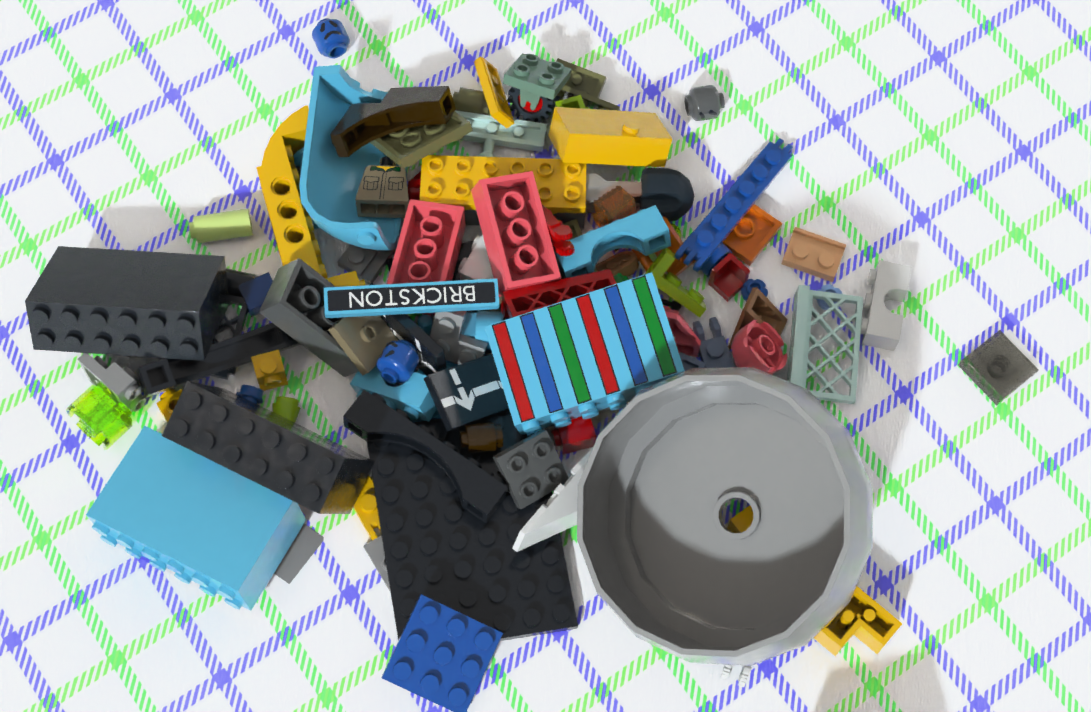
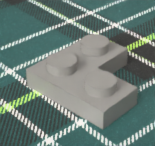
(457, 347)

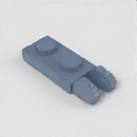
(714, 350)

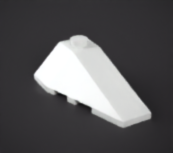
(557, 514)

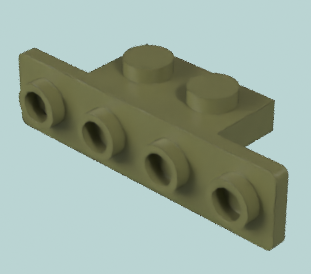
(586, 84)

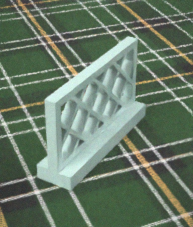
(801, 336)

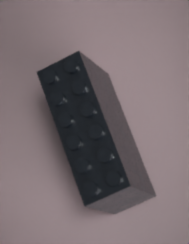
(128, 303)
(268, 449)

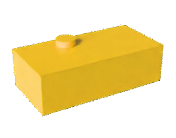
(609, 137)

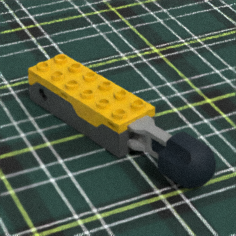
(560, 185)

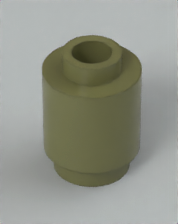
(470, 101)

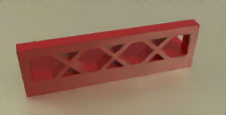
(533, 297)

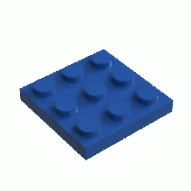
(441, 655)

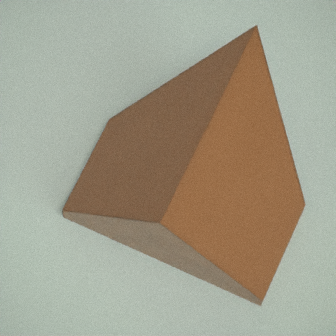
(760, 308)

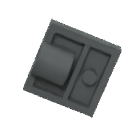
(531, 468)

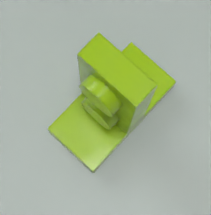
(672, 285)

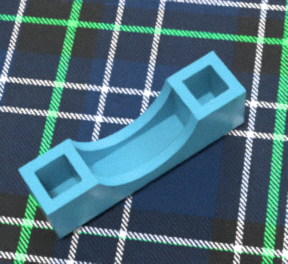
(640, 231)

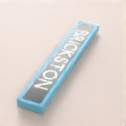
(411, 298)

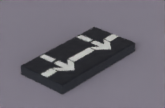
(429, 352)
(467, 392)

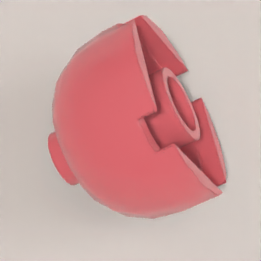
(758, 347)

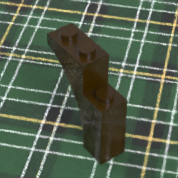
(397, 111)

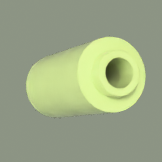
(221, 226)

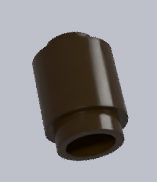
(481, 437)

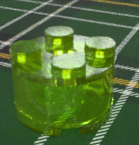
(100, 415)

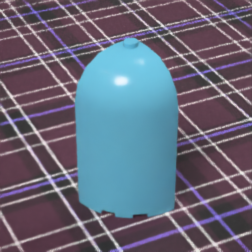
(331, 181)

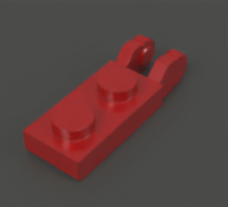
(558, 234)

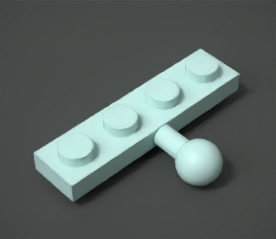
(520, 135)

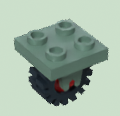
(535, 86)

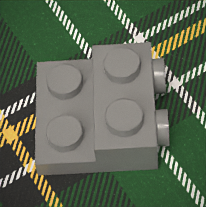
(118, 380)

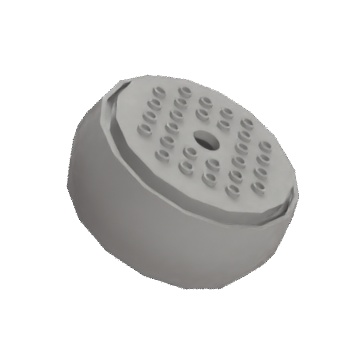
(658, 531)

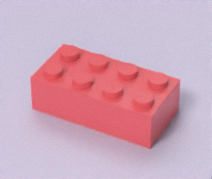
(515, 231)
(428, 243)

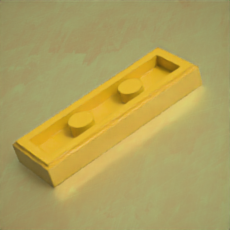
(494, 92)

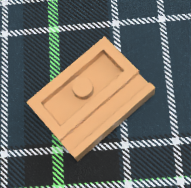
(813, 254)

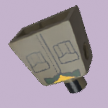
(383, 191)

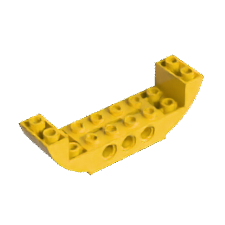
(282, 197)

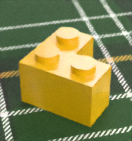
(860, 618)

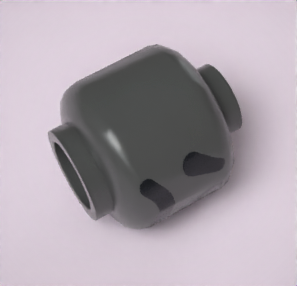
(704, 103)

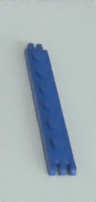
(734, 204)

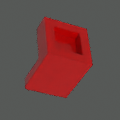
(728, 277)

